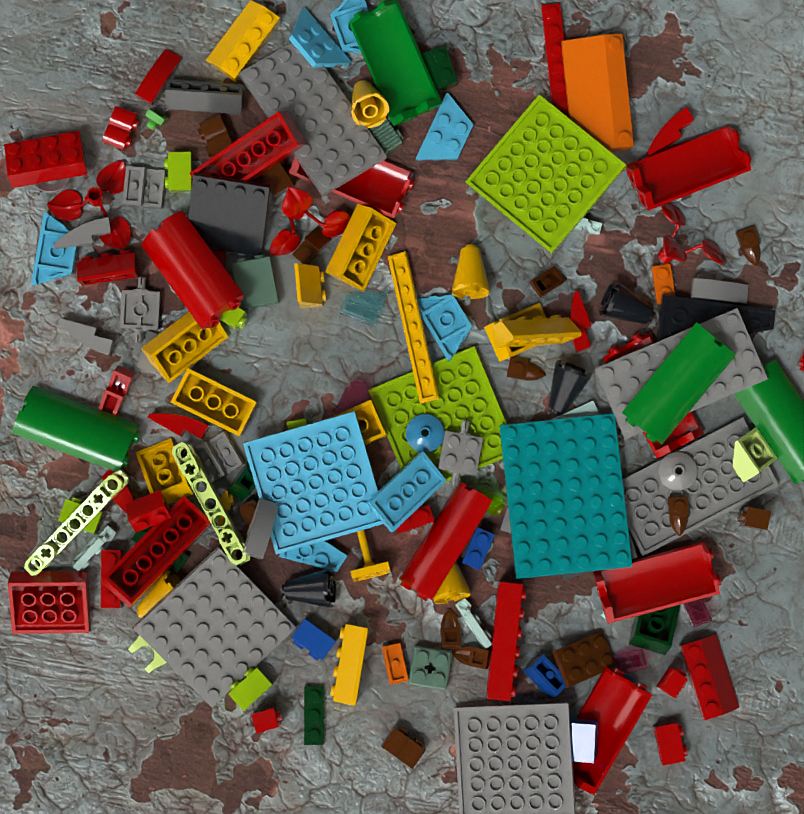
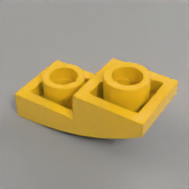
(227, 501)

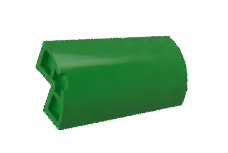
(395, 61)
(678, 384)
(779, 416)
(76, 429)

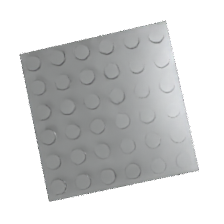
(214, 626)
(514, 759)

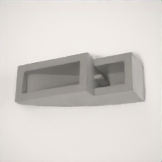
(83, 234)
(719, 291)
(88, 336)
(260, 529)

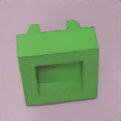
(156, 118)

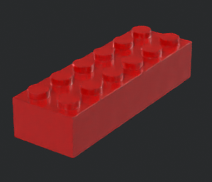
(256, 150)
(156, 552)
(504, 641)

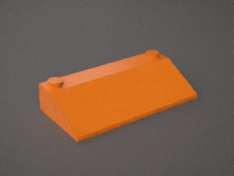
(599, 89)

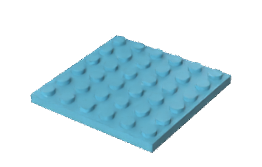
(317, 479)

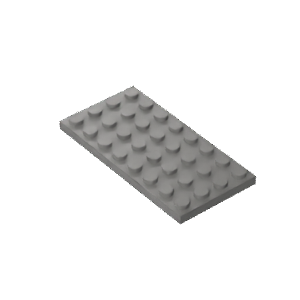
(335, 143)
(628, 374)
(710, 496)

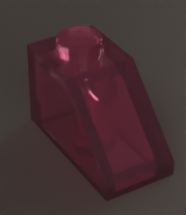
(353, 395)

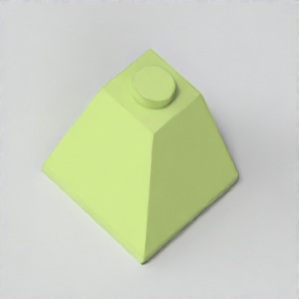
(752, 455)

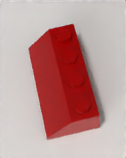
(709, 677)

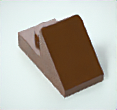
(311, 246)
(547, 282)

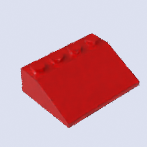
(49, 602)

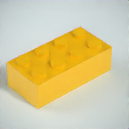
(214, 402)

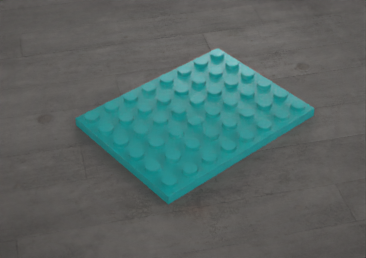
(565, 496)

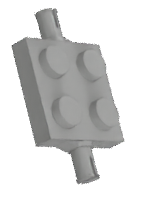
(140, 310)
(460, 453)

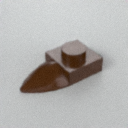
(749, 244)
(524, 370)
(678, 513)
(450, 631)
(473, 656)

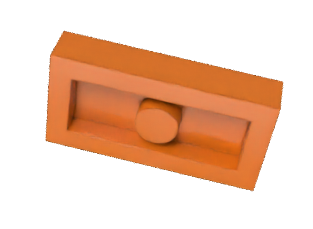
(662, 281)
(395, 663)

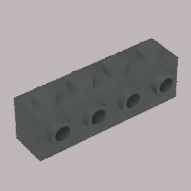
(204, 96)

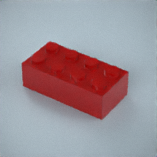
(45, 159)

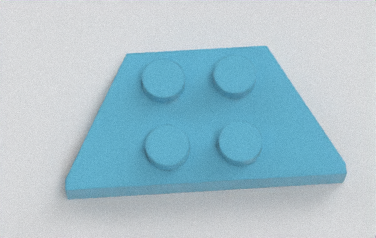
(340, 19)
(315, 43)
(446, 133)
(52, 262)
(445, 322)

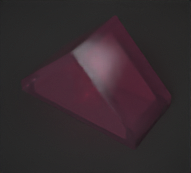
(697, 613)
(631, 660)

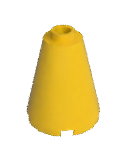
(368, 105)
(470, 274)
(453, 587)
(157, 592)

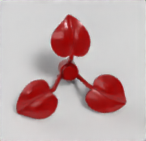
(68, 203)
(295, 206)
(672, 250)

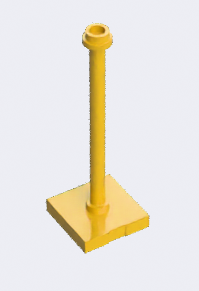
(370, 569)

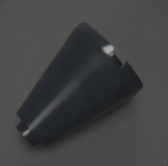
(625, 305)
(566, 386)
(312, 588)

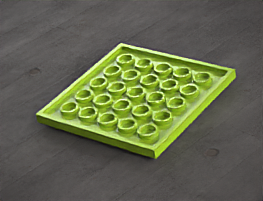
(545, 174)
(463, 396)

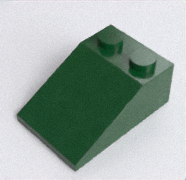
(440, 68)
(655, 630)

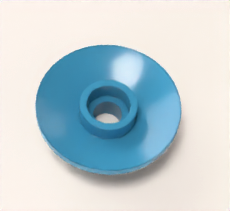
(422, 443)

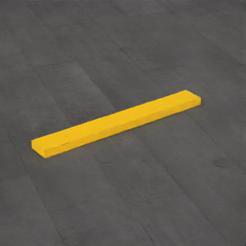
(413, 327)

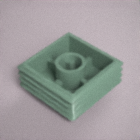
(437, 678)

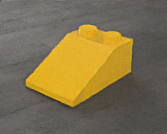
(309, 285)
(507, 352)
(163, 472)

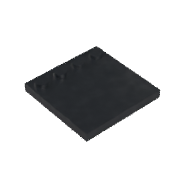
(229, 213)

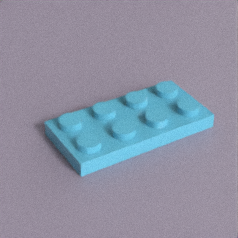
(406, 491)

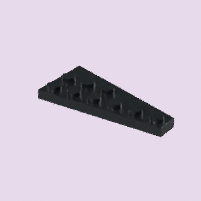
(682, 313)

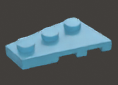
(318, 554)

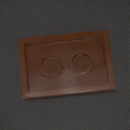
(584, 659)

